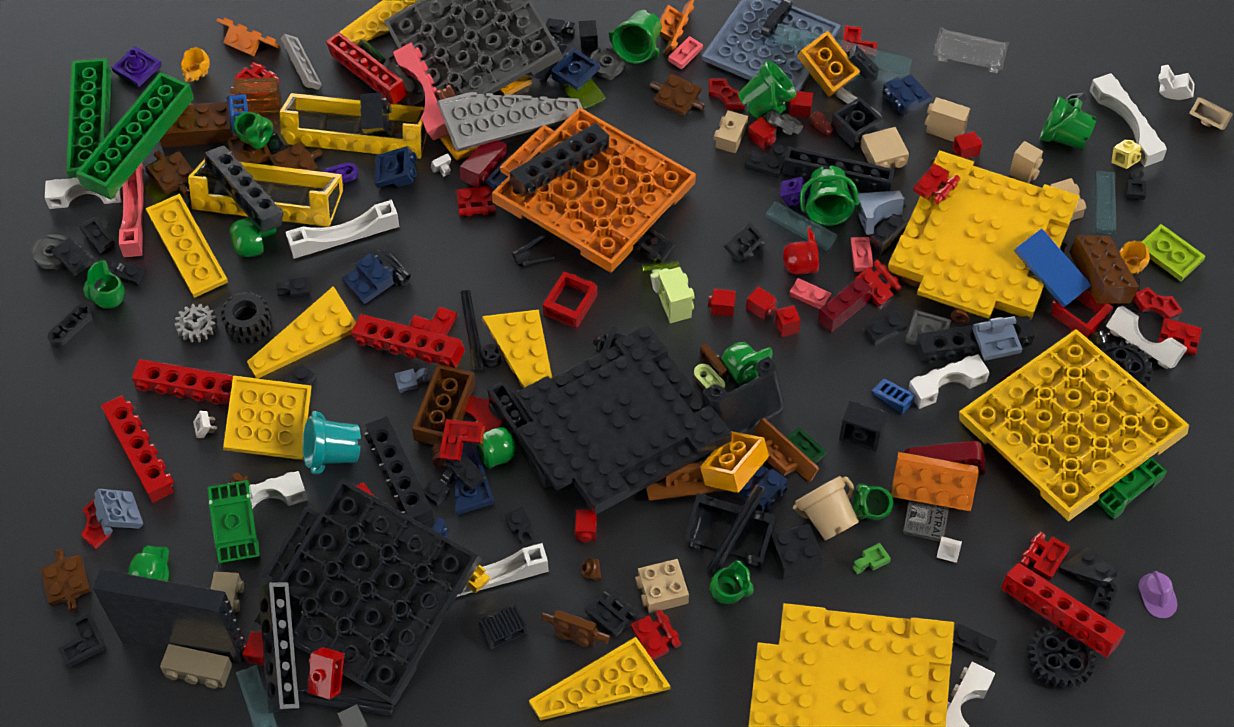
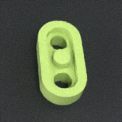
(711, 378)

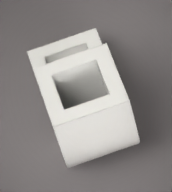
(1175, 87)

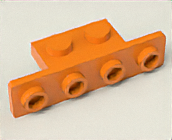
(672, 24)
(244, 40)

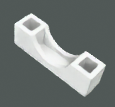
(61, 192)
(1125, 324)
(969, 372)
(286, 488)
(974, 685)

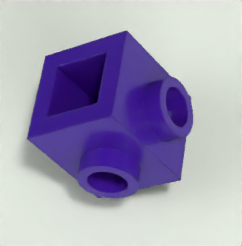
(791, 191)

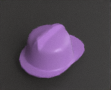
(1158, 594)

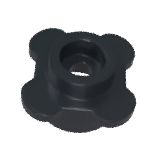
(1099, 337)

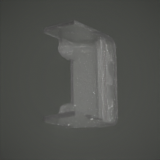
(970, 50)

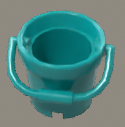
(329, 442)

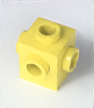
(1126, 154)

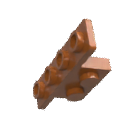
(783, 454)
(681, 483)

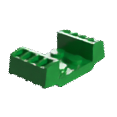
(1130, 486)
(233, 521)

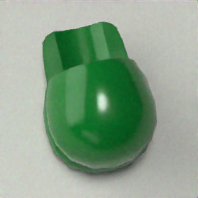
(253, 129)
(247, 238)
(109, 293)
(739, 361)
(497, 447)
(872, 502)
(151, 563)
(731, 584)

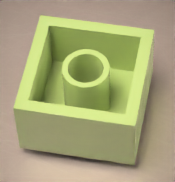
(675, 294)

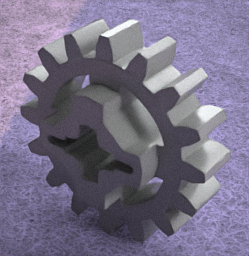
(196, 323)

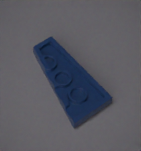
(480, 496)

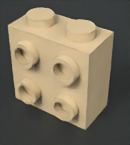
(946, 119)
(885, 148)
(662, 586)

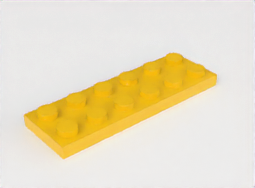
(186, 245)

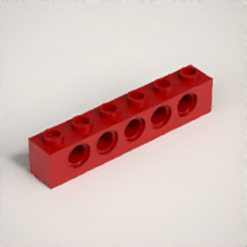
(366, 68)
(408, 341)
(184, 377)
(155, 487)
(1062, 610)

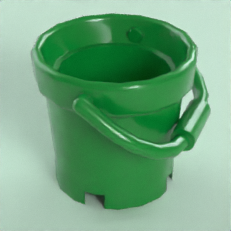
(637, 38)
(767, 91)
(1068, 124)
(829, 197)

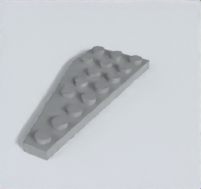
(482, 118)

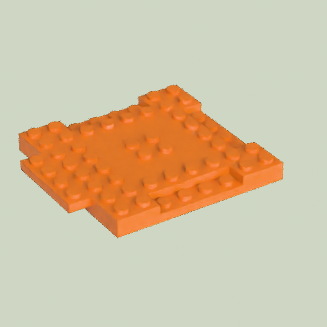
(604, 200)

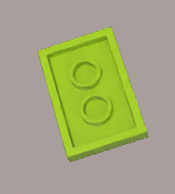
(1172, 252)

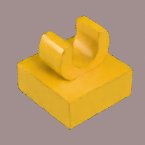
(478, 579)

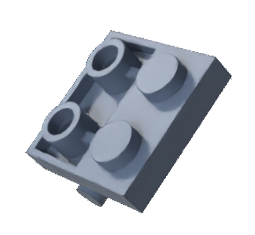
(997, 338)
(116, 509)

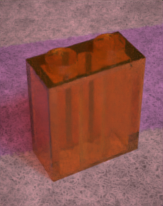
(261, 94)

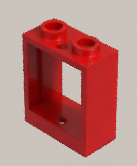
(564, 314)
(1103, 314)

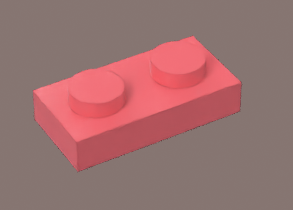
(685, 52)
(861, 253)
(809, 294)

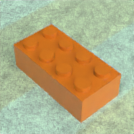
(934, 481)

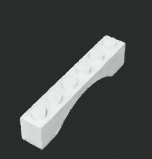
(1110, 94)
(310, 240)
(522, 564)

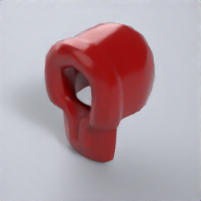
(802, 257)

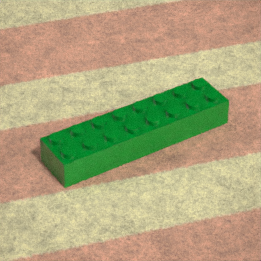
(87, 110)
(135, 135)

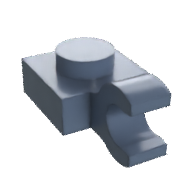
(408, 380)

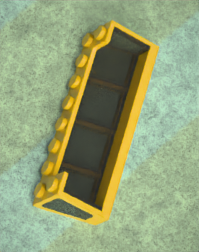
(337, 125)
(301, 194)

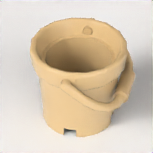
(829, 507)

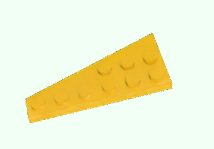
(372, 22)
(315, 328)
(521, 344)
(612, 678)

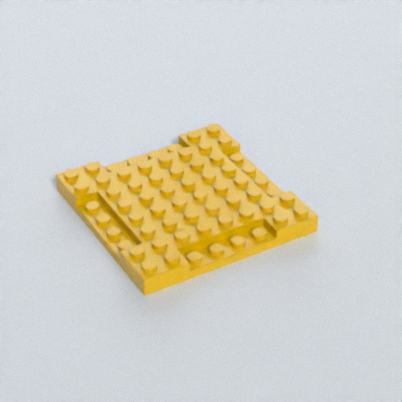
(1073, 423)

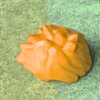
(195, 64)
(1135, 256)

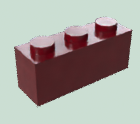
(483, 163)
(845, 304)

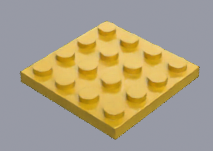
(267, 417)

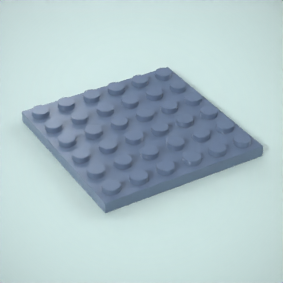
(744, 50)

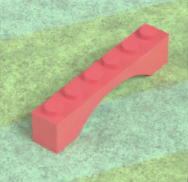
(409, 60)
(132, 223)

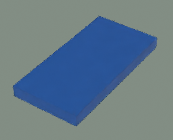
(1052, 267)

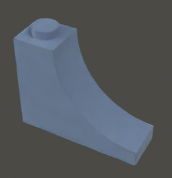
(878, 206)

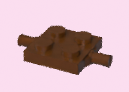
(677, 95)
(245, 153)
(296, 158)
(171, 172)
(65, 580)
(575, 629)

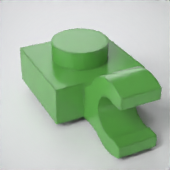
(873, 557)

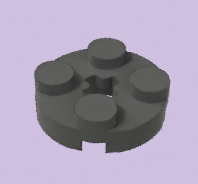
(610, 70)
(787, 122)
(40, 251)

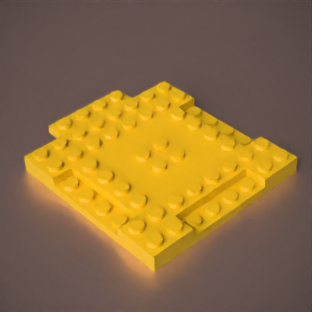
(969, 240)
(852, 671)

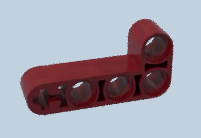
(961, 452)

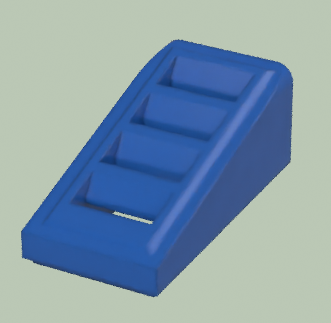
(231, 107)
(901, 407)

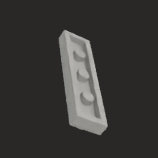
(301, 62)

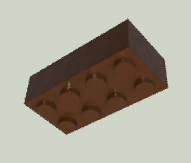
(199, 126)
(1104, 269)
(444, 399)

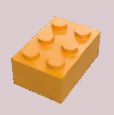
(828, 63)
(735, 462)

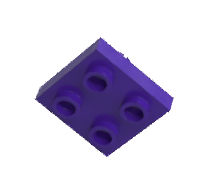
(136, 66)

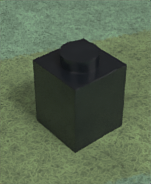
(588, 34)

